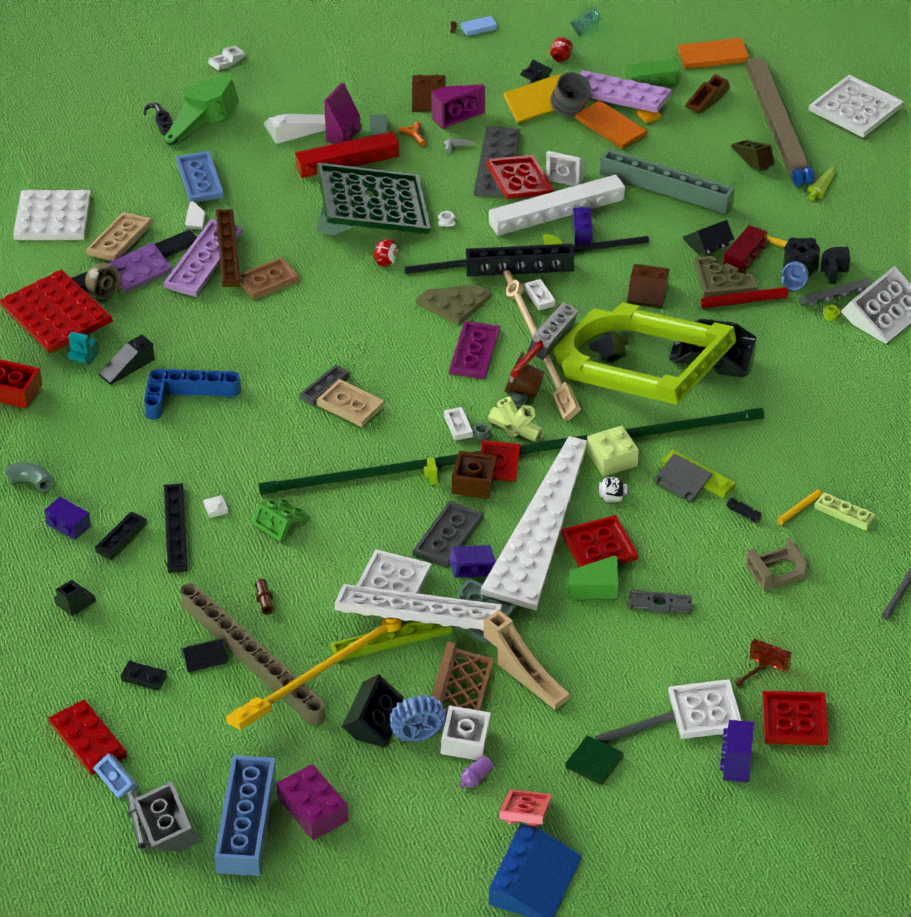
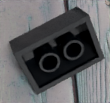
(371, 710)

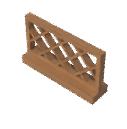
(444, 675)

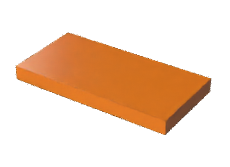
(712, 53)
(611, 124)

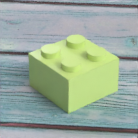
(612, 451)

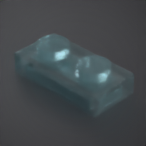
(586, 20)

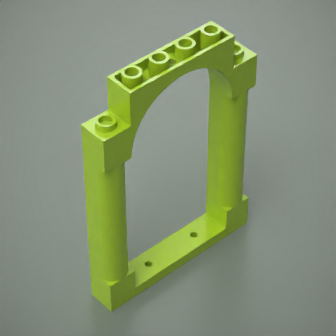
(716, 338)

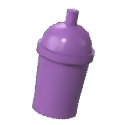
(476, 772)

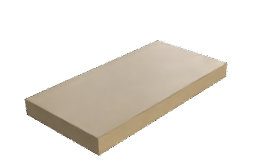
(119, 236)

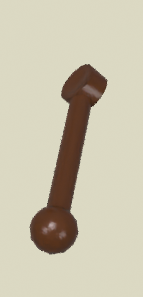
(762, 666)

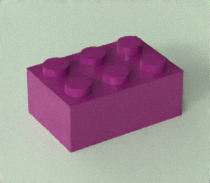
(312, 801)

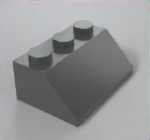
(166, 819)

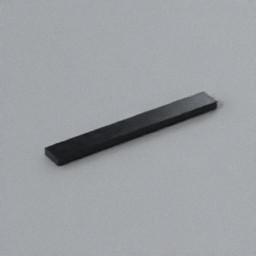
(166, 247)

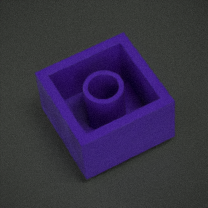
(737, 750)

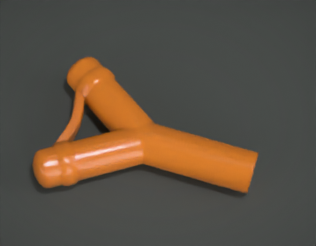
(415, 132)

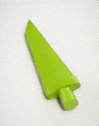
(820, 187)

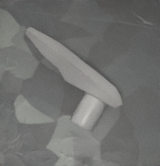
(456, 142)

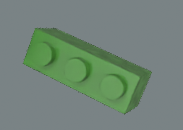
(654, 73)

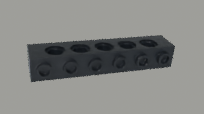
(519, 259)

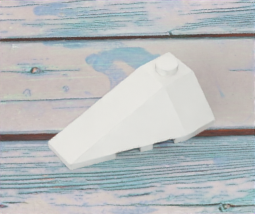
(294, 126)

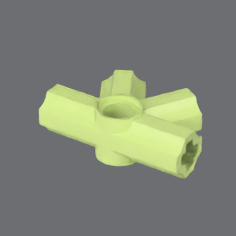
(516, 421)

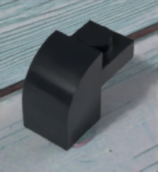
(833, 261)

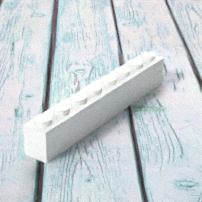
(556, 204)

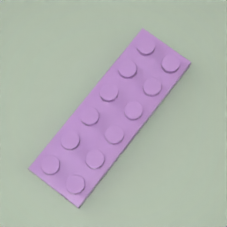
(627, 92)
(198, 262)

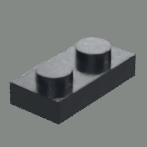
(143, 675)

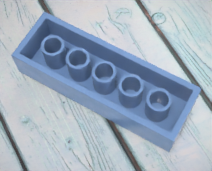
(245, 815)

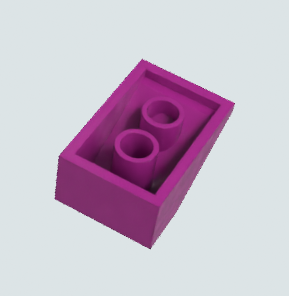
(457, 104)
(341, 116)

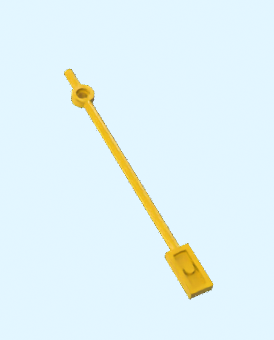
(259, 707)

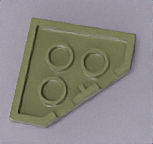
(721, 279)
(454, 303)

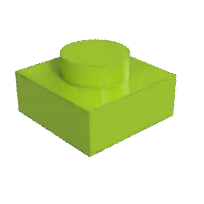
(430, 471)

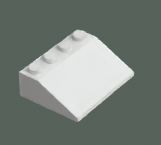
(882, 307)

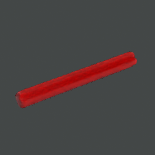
(745, 297)

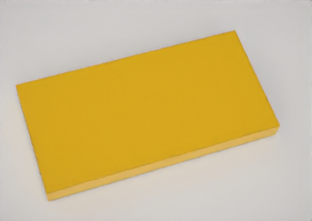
(532, 99)

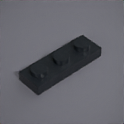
(120, 535)

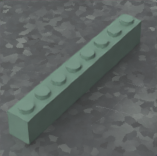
(667, 181)

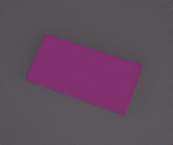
(474, 350)

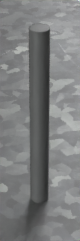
(897, 596)
(635, 727)

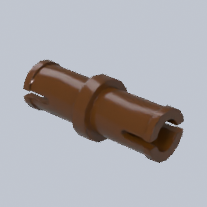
(264, 596)

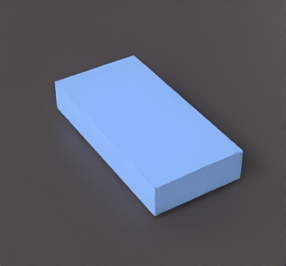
(478, 26)

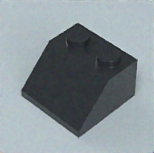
(710, 237)

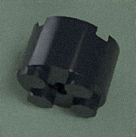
(804, 251)

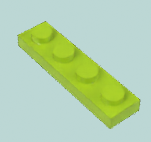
(717, 483)

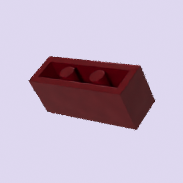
(746, 248)

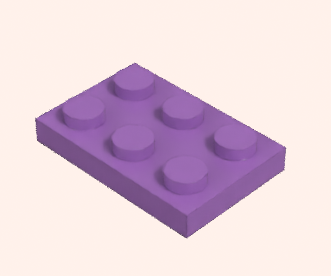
(141, 267)

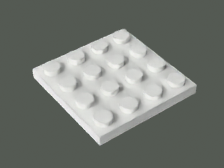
(856, 106)
(52, 215)

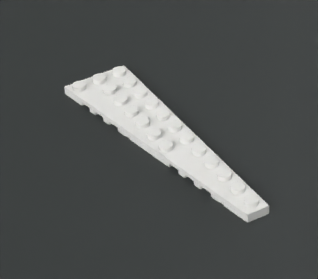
(528, 553)

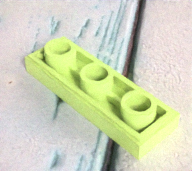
(845, 511)

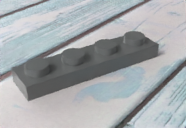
(843, 290)

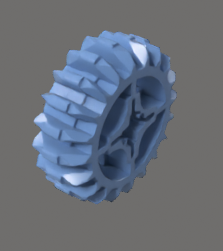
(418, 718)

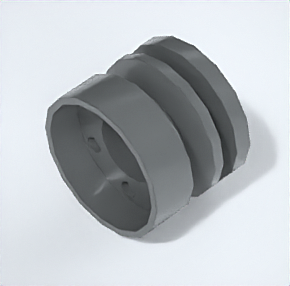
(570, 94)

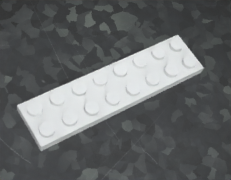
(414, 606)

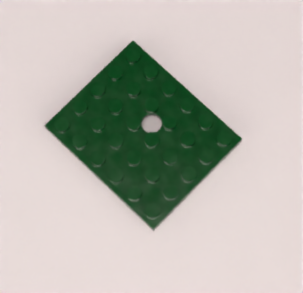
(397, 202)

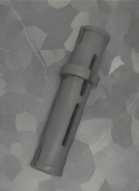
(142, 838)

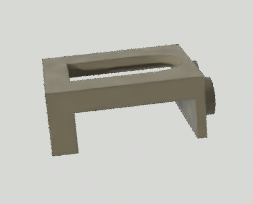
(758, 563)

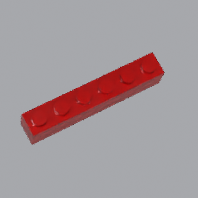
(348, 153)

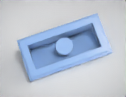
(115, 776)

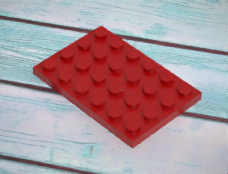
(55, 309)

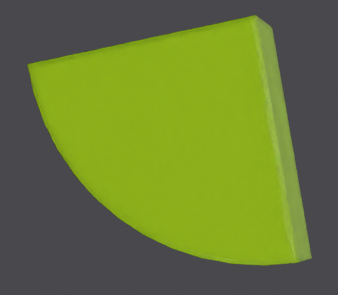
(549, 239)

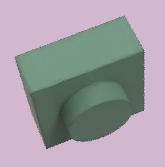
(519, 399)

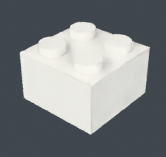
(465, 733)

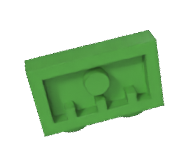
(276, 517)

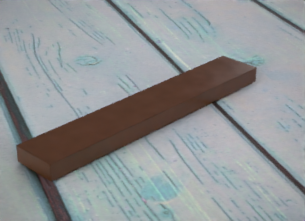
(227, 248)

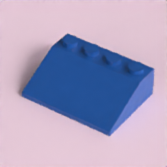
(533, 874)

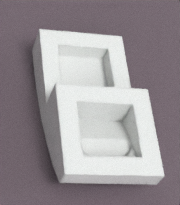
(228, 58)

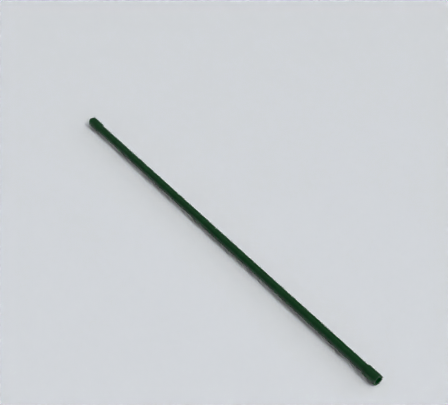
(275, 486)

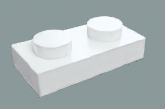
(539, 294)
(458, 423)

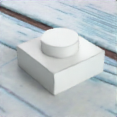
(215, 506)

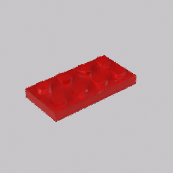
(86, 735)

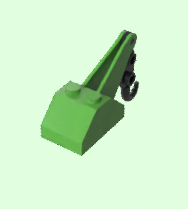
(205, 102)

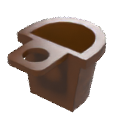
(527, 381)

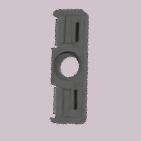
(647, 600)

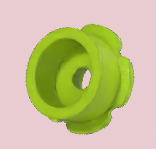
(831, 312)

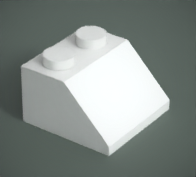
(565, 169)

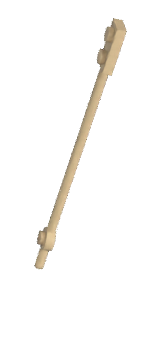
(564, 394)

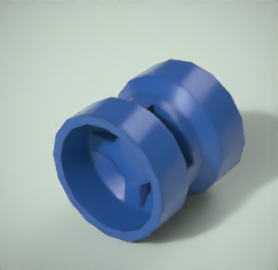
(803, 176)

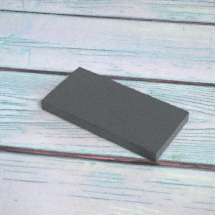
(449, 530)

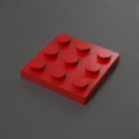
(519, 176)
(598, 541)
(794, 718)

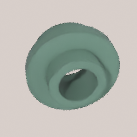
(481, 432)

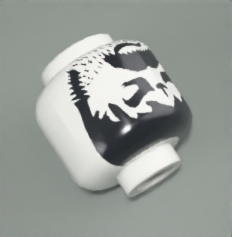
(612, 489)

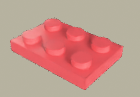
(525, 807)

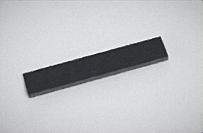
(175, 528)

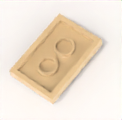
(350, 403)

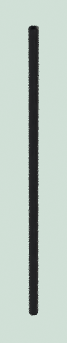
(577, 248)

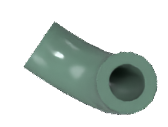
(30, 473)

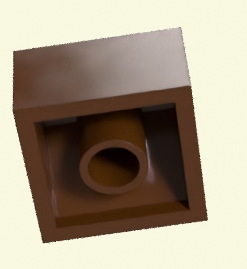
(421, 91)
(648, 285)
(473, 474)

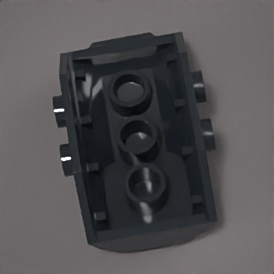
(735, 361)

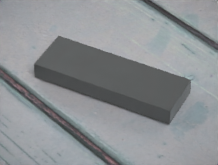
(322, 384)

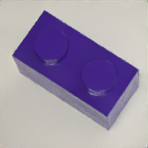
(582, 225)
(67, 518)
(471, 561)

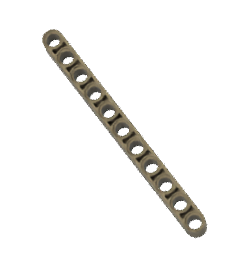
(775, 114)
(251, 653)

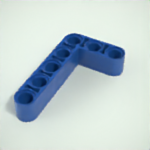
(187, 383)

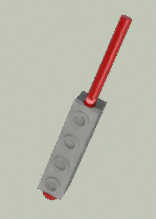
(548, 335)

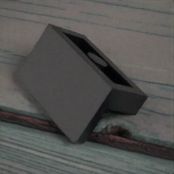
(204, 655)

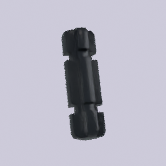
(744, 510)

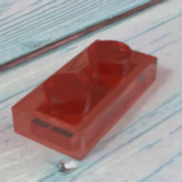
(770, 654)

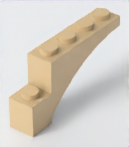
(519, 661)

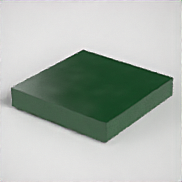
(594, 760)

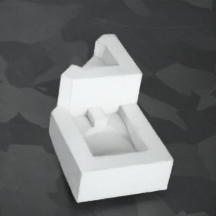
(195, 217)

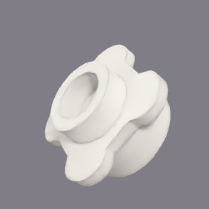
(446, 219)

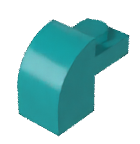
(82, 348)

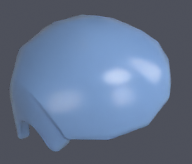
(795, 276)

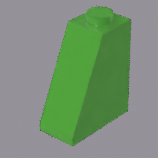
(594, 580)

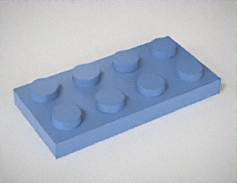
(199, 177)

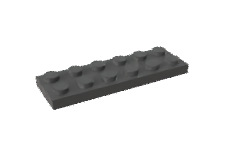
(497, 143)

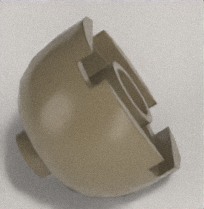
(103, 280)

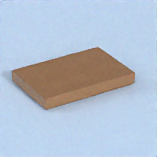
(268, 278)

